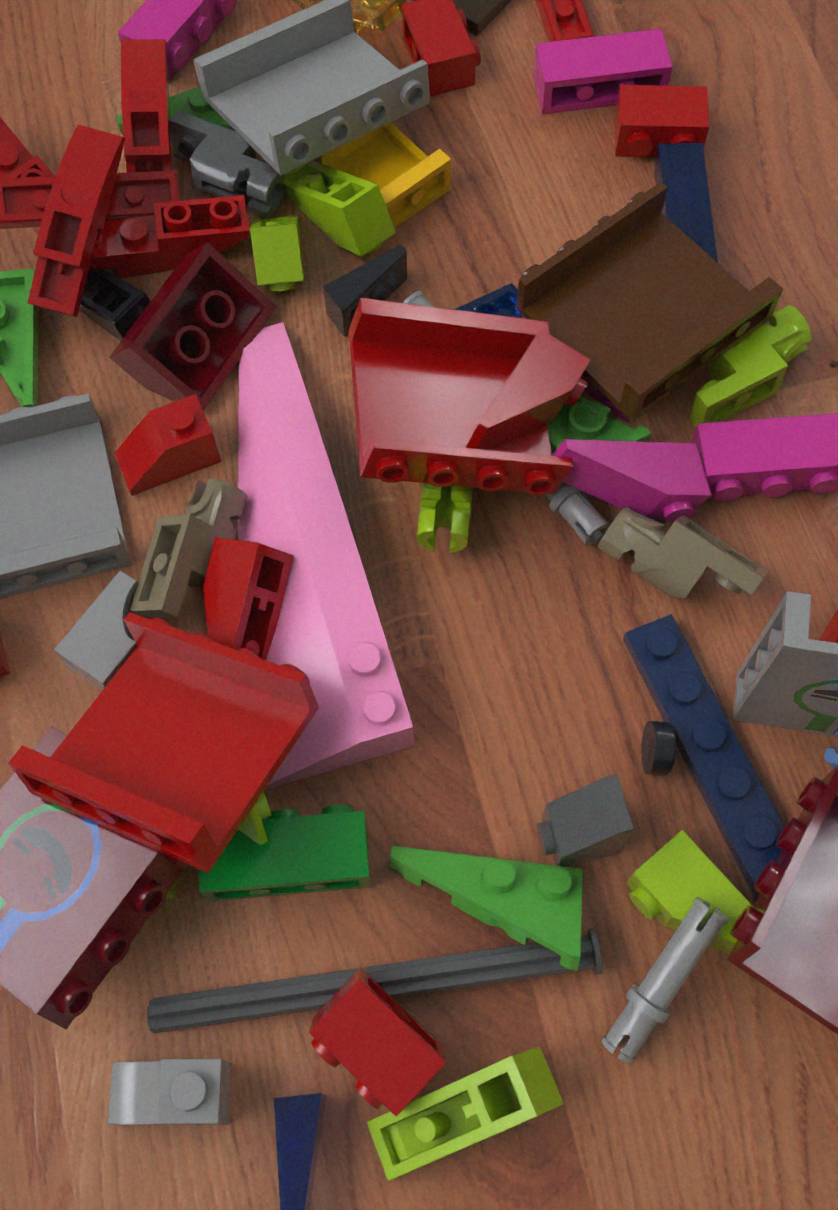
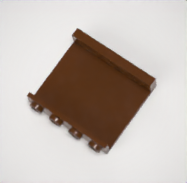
(642, 303)

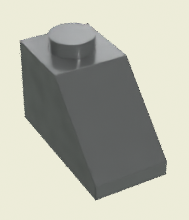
(586, 823)

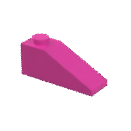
(647, 477)

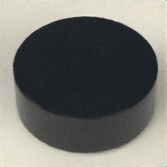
(658, 748)

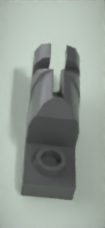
(226, 164)

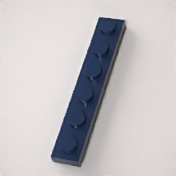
(707, 745)

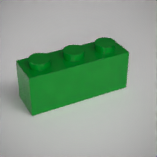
(299, 858)

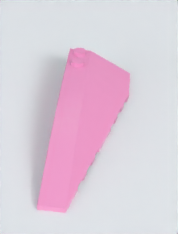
(327, 610)

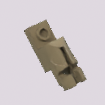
(183, 548)
(679, 557)

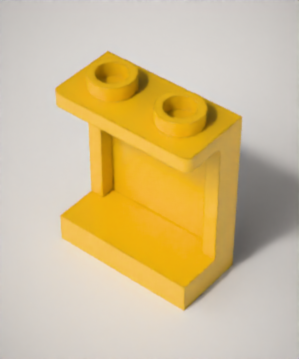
(399, 168)

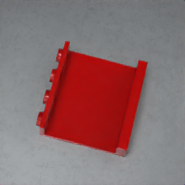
(425, 386)
(176, 743)

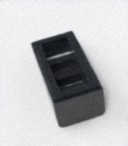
(371, 280)
(112, 302)

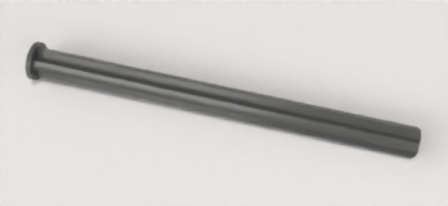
(397, 979)

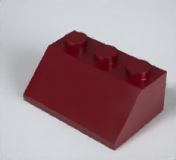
(194, 328)

